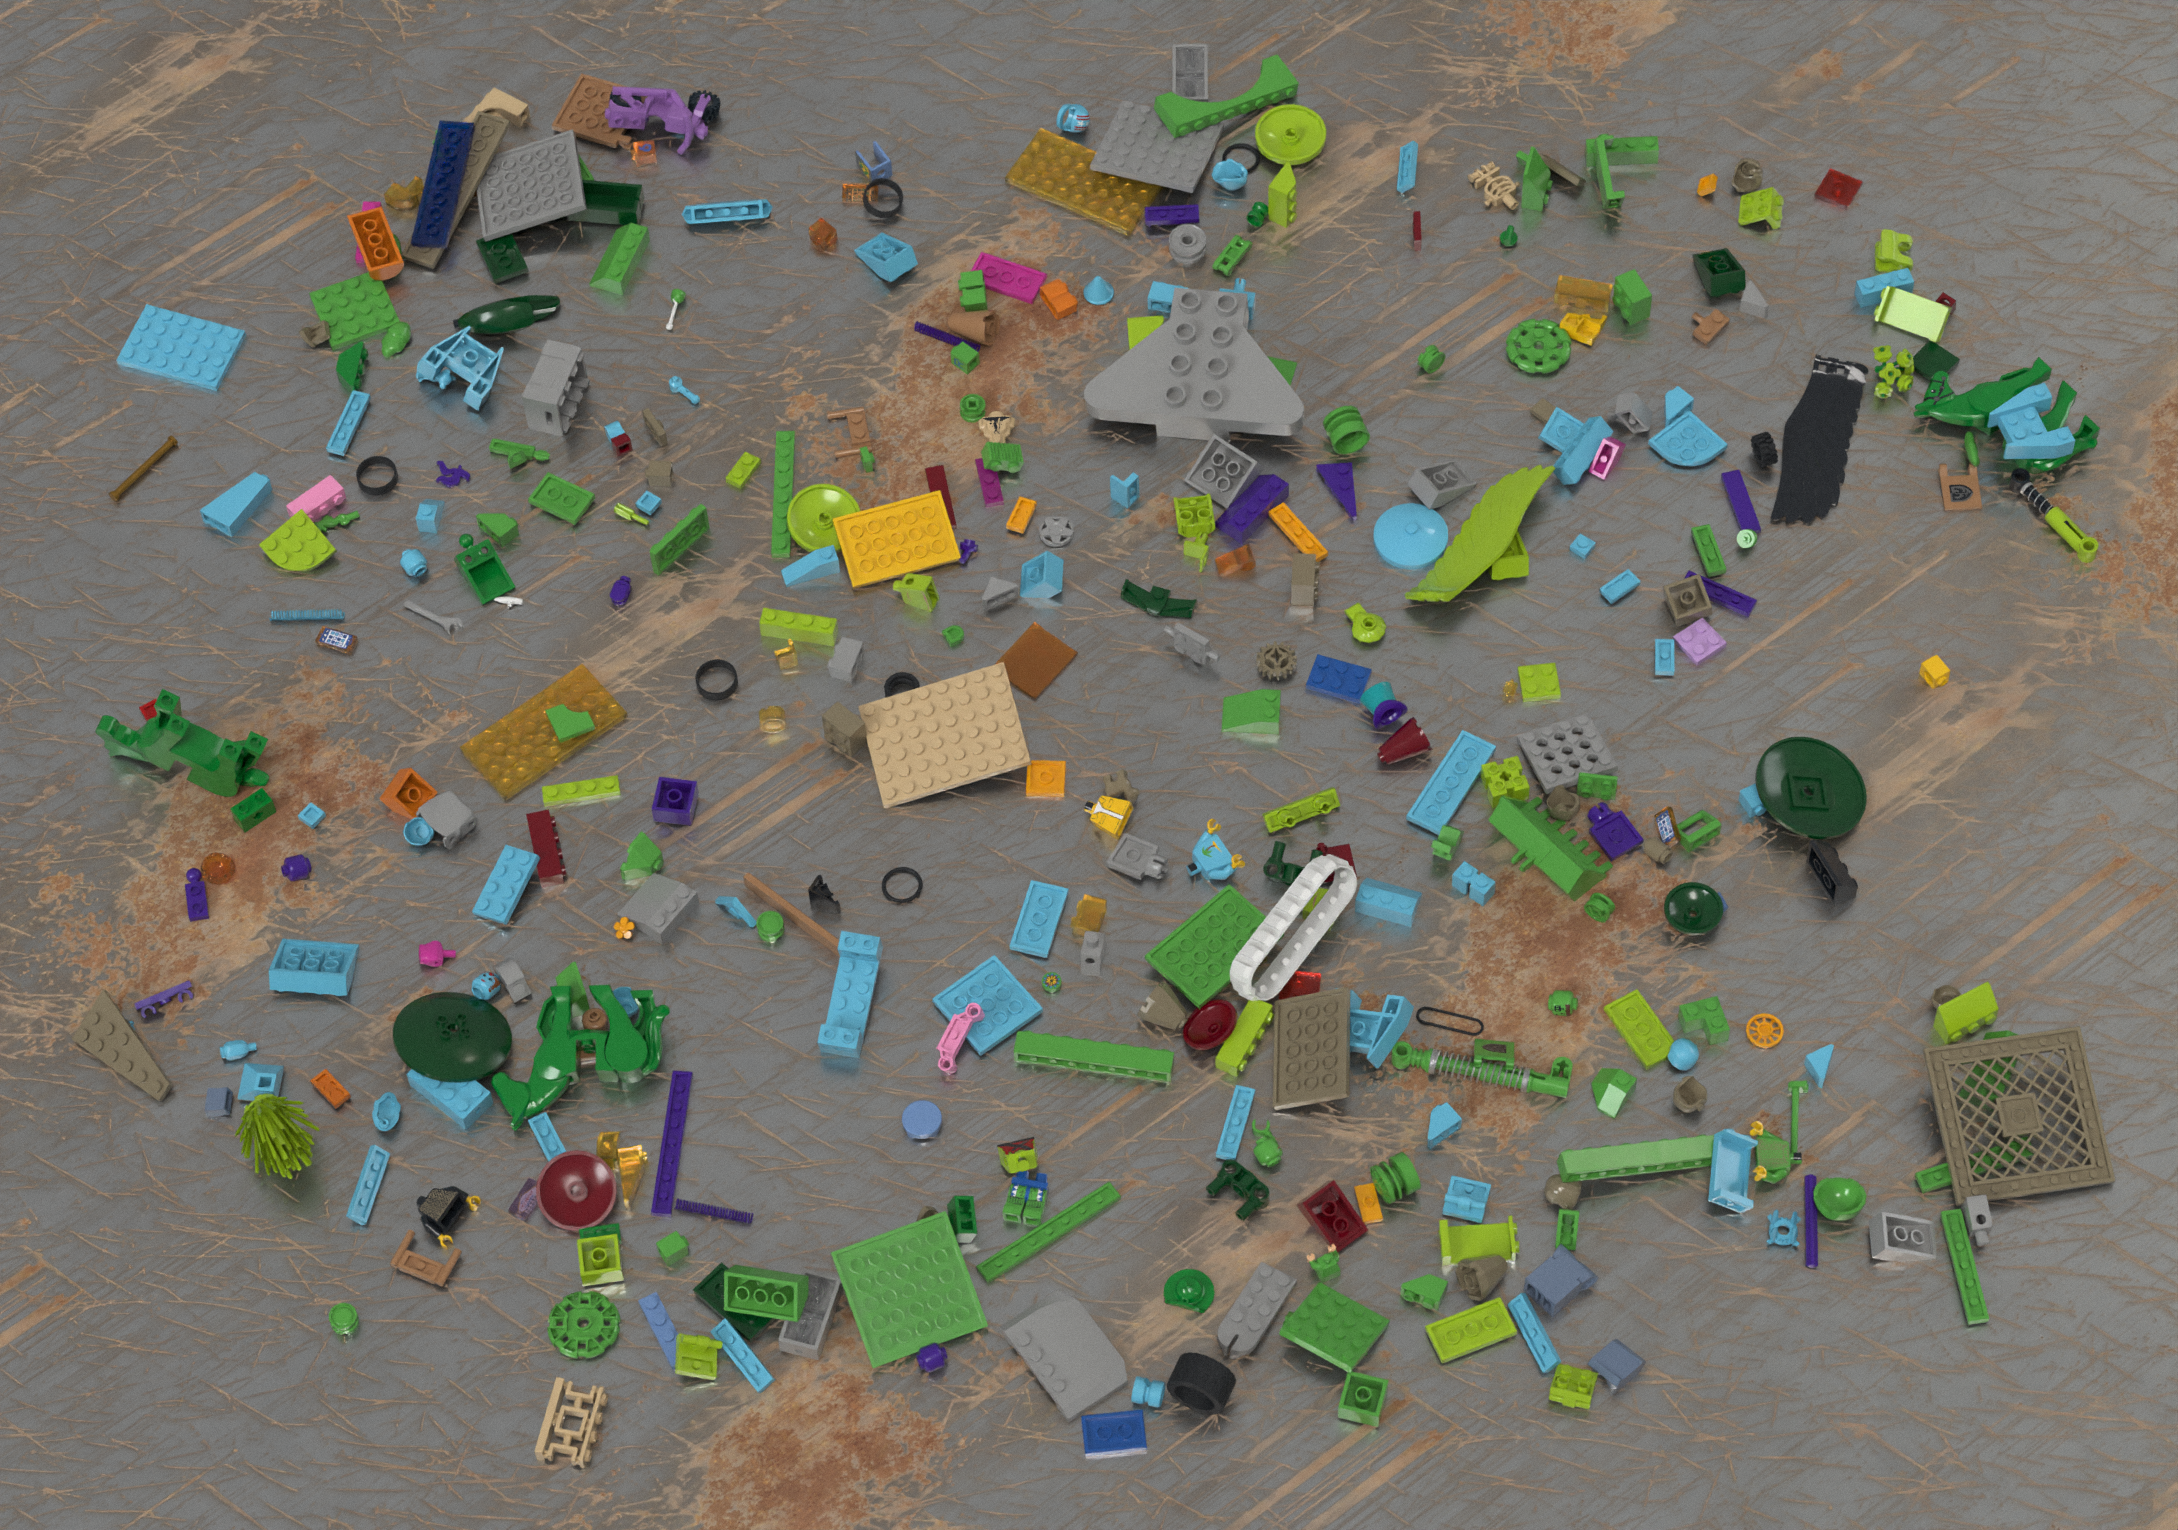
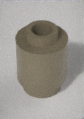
(1657, 850)

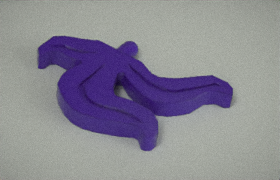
(457, 474)

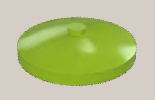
(1290, 134)
(812, 515)

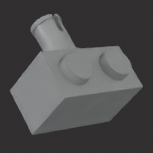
(1631, 412)

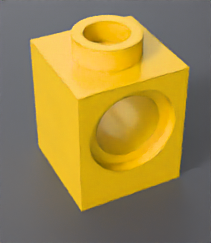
(1935, 672)

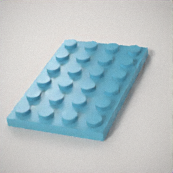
(181, 347)

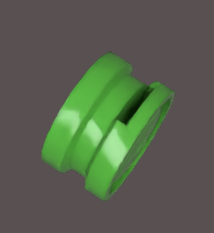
(1431, 359)
(972, 408)
(1599, 907)
(770, 926)
(343, 1318)

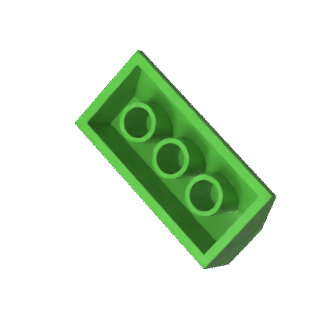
(621, 258)
(1989, 1078)
(765, 1292)

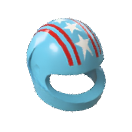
(1077, 119)

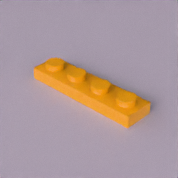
(1297, 532)

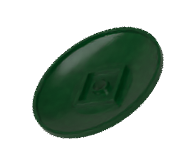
(1823, 770)
(435, 1052)

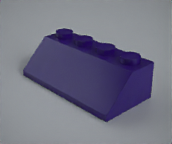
(1253, 507)

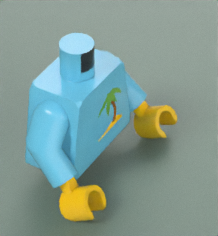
(1212, 857)

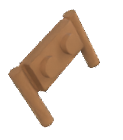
(857, 428)
(422, 1266)

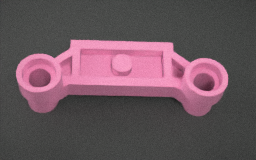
(955, 1036)

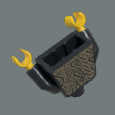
(441, 1210)

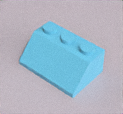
(1387, 902)

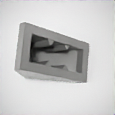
(1753, 302)
(998, 592)

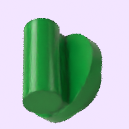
(1509, 237)

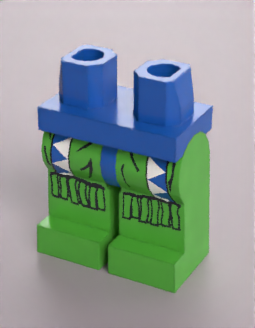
(1029, 1194)

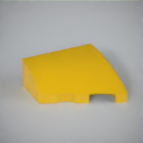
(1583, 327)

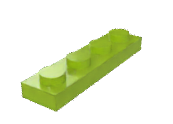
(581, 790)

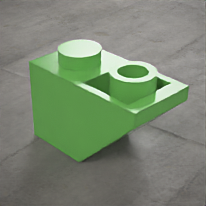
(1425, 1290)

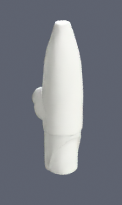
(509, 600)

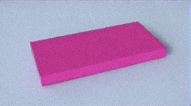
(1010, 278)

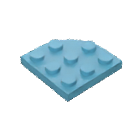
(1688, 442)

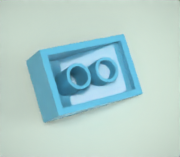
(887, 256)

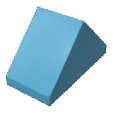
(1818, 1063)

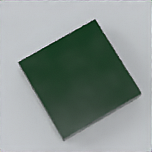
(1932, 359)

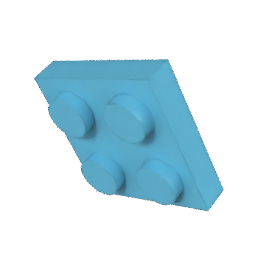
(1560, 429)

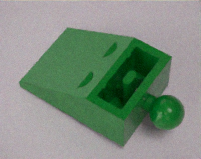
(485, 571)

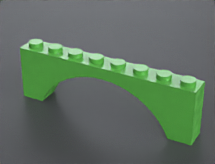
(1187, 115)

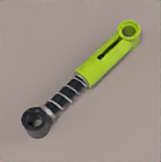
(2055, 517)

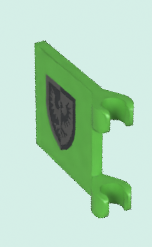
(1494, 1051)

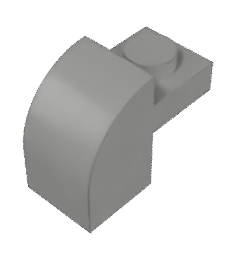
(512, 978)

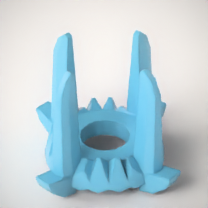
(1791, 1224)

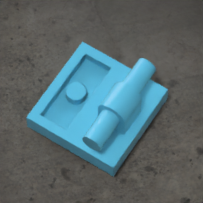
(1466, 1199)

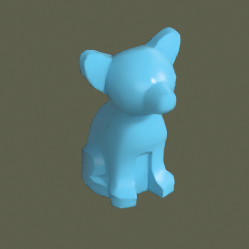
(444, 377)

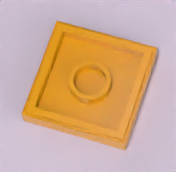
(1046, 778)

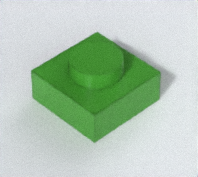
(867, 459)

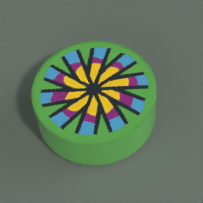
(1051, 982)

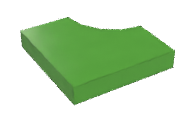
(569, 723)

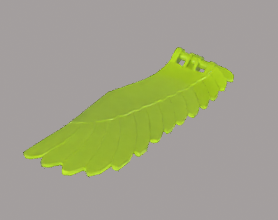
(1482, 536)

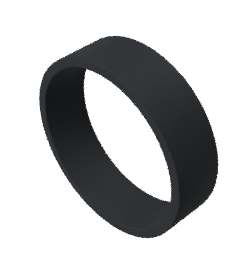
(887, 182)
(379, 490)
(711, 664)

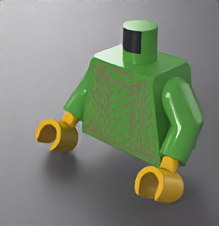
(1772, 1155)

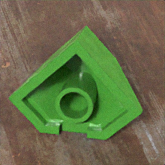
(642, 860)
(1612, 1090)

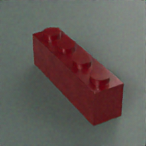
(544, 845)

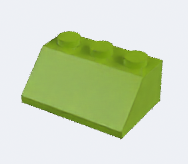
(1282, 197)
(1966, 1013)

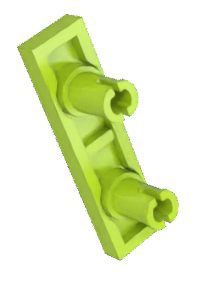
(1301, 809)

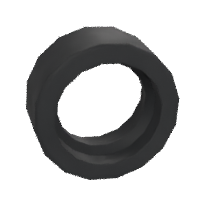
(900, 678)

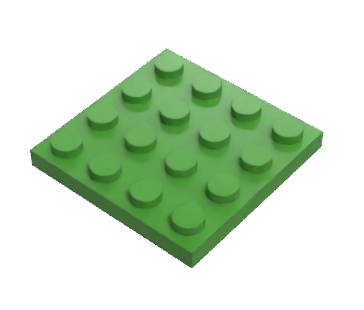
(354, 309)
(1334, 1327)

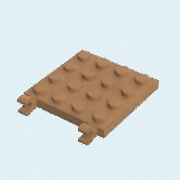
(586, 113)

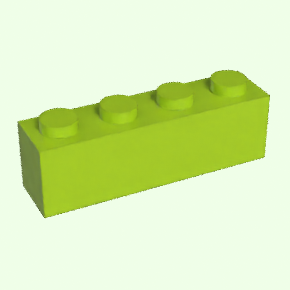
(798, 627)
(1243, 1040)

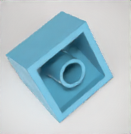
(1042, 576)

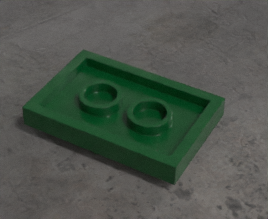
(502, 258)

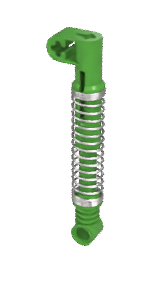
(1525, 1080)

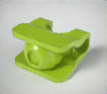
(1887, 252)

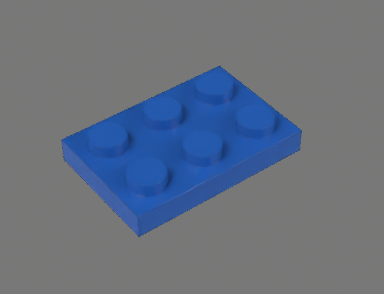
(1338, 678)

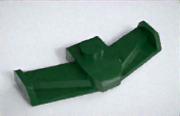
(1157, 601)

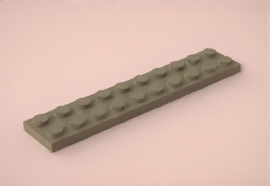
(486, 140)

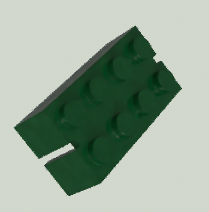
(611, 203)

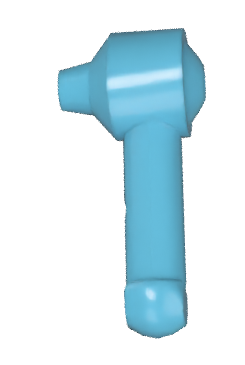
(676, 385)

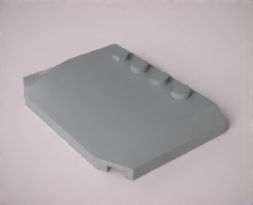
(1066, 1353)

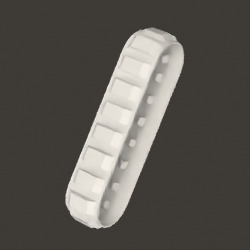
(1281, 918)

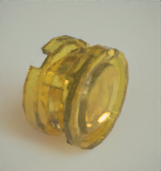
(772, 719)

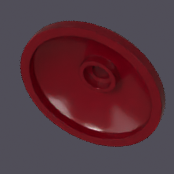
(1210, 1025)

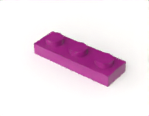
(989, 485)

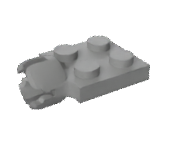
(1137, 858)

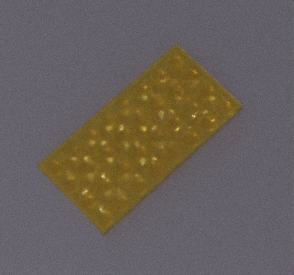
(1062, 174)
(524, 742)

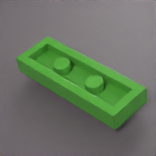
(1708, 550)

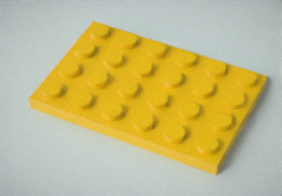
(896, 539)

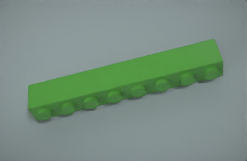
(1094, 1056)
(1635, 1158)

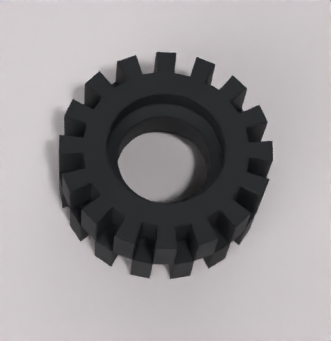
(1764, 449)

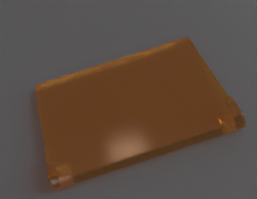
(1036, 660)

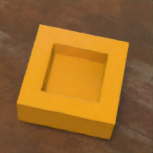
(1707, 184)

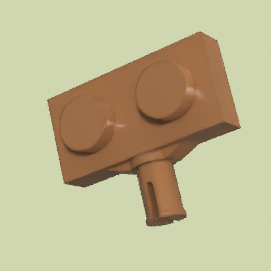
(1709, 326)

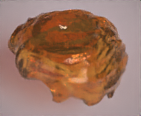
(218, 868)

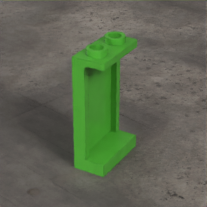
(1609, 198)

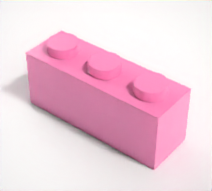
(318, 499)

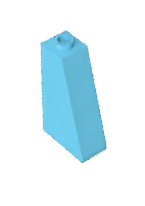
(237, 504)

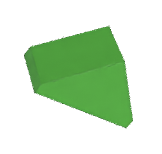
(1567, 1228)

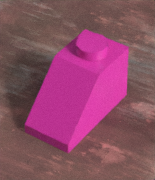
(1607, 457)

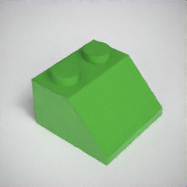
(571, 977)

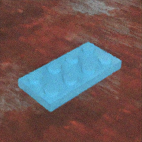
(506, 884)
(1039, 919)

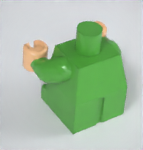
(1327, 1265)

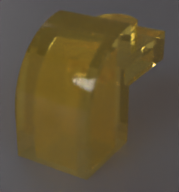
(404, 198)

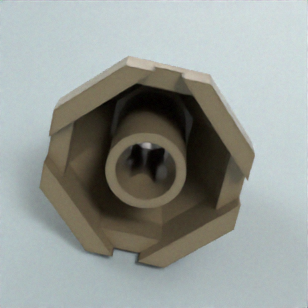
(1164, 1008)
(1480, 1274)

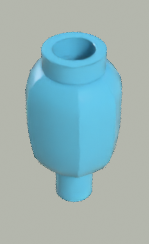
(236, 1049)

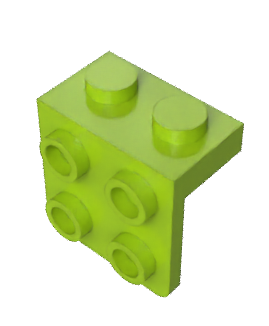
(1760, 206)

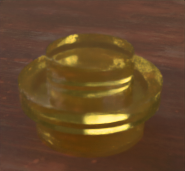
(1510, 688)

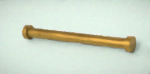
(145, 466)

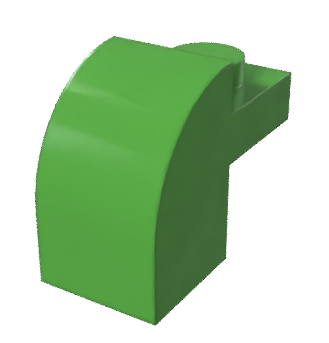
(1447, 842)

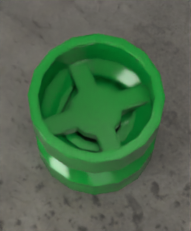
(1257, 215)

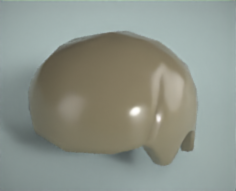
(1944, 994)

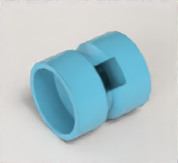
(1148, 1392)

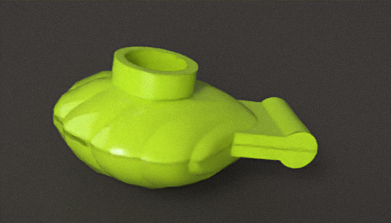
(1366, 626)

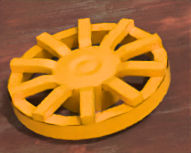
(1764, 1030)

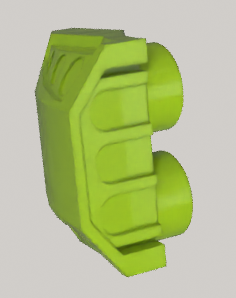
(1194, 515)

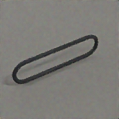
(1449, 1028)

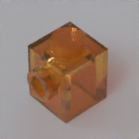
(822, 234)

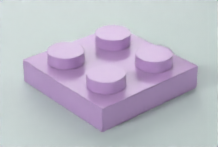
(1699, 641)

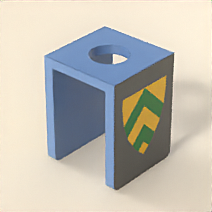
(871, 173)

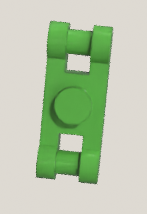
(1232, 255)

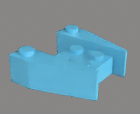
(468, 360)
(2025, 430)
(1378, 1031)

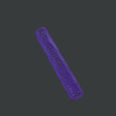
(943, 335)
(711, 1208)

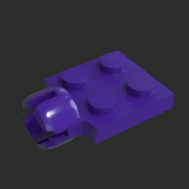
(1613, 831)

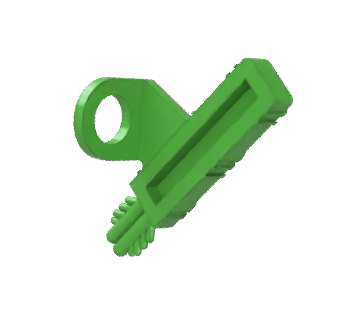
(517, 452)

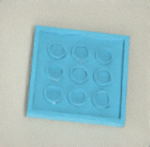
(999, 994)

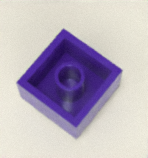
(675, 801)

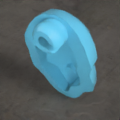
(386, 1112)

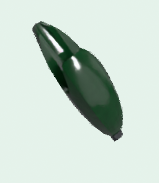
(508, 314)

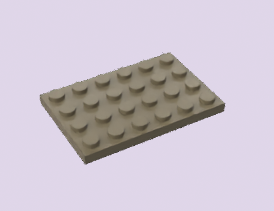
(1311, 1048)

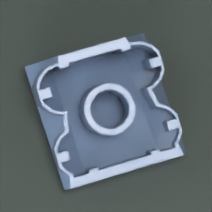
(1617, 1364)

